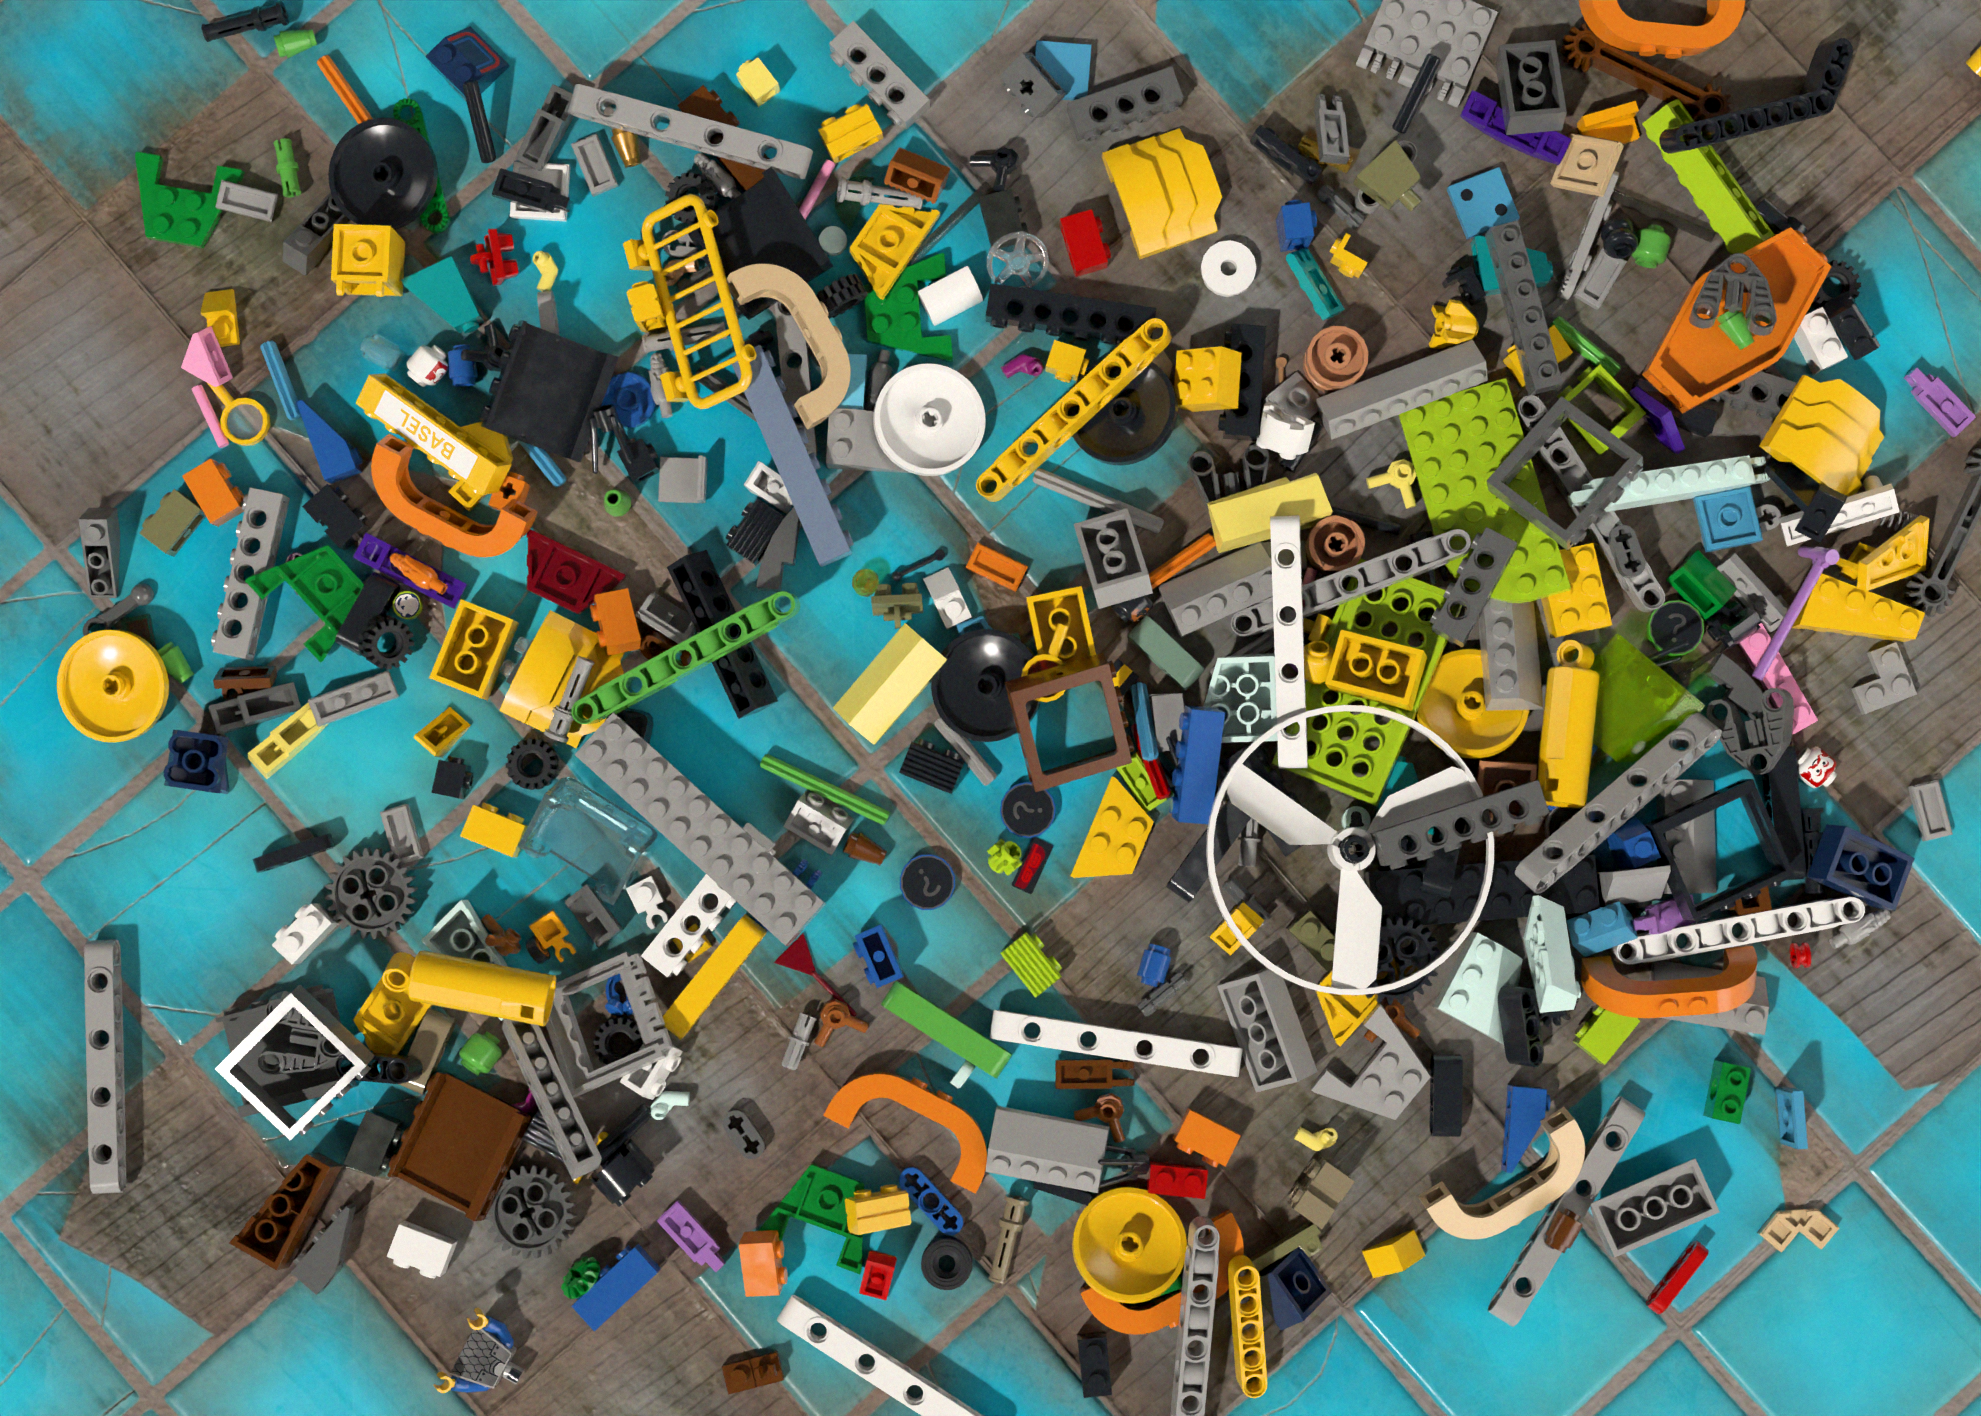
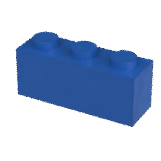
(616, 1286)

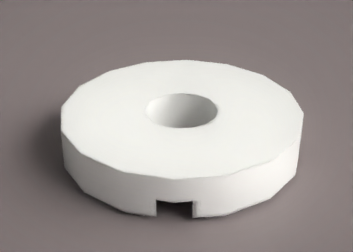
(1228, 252)

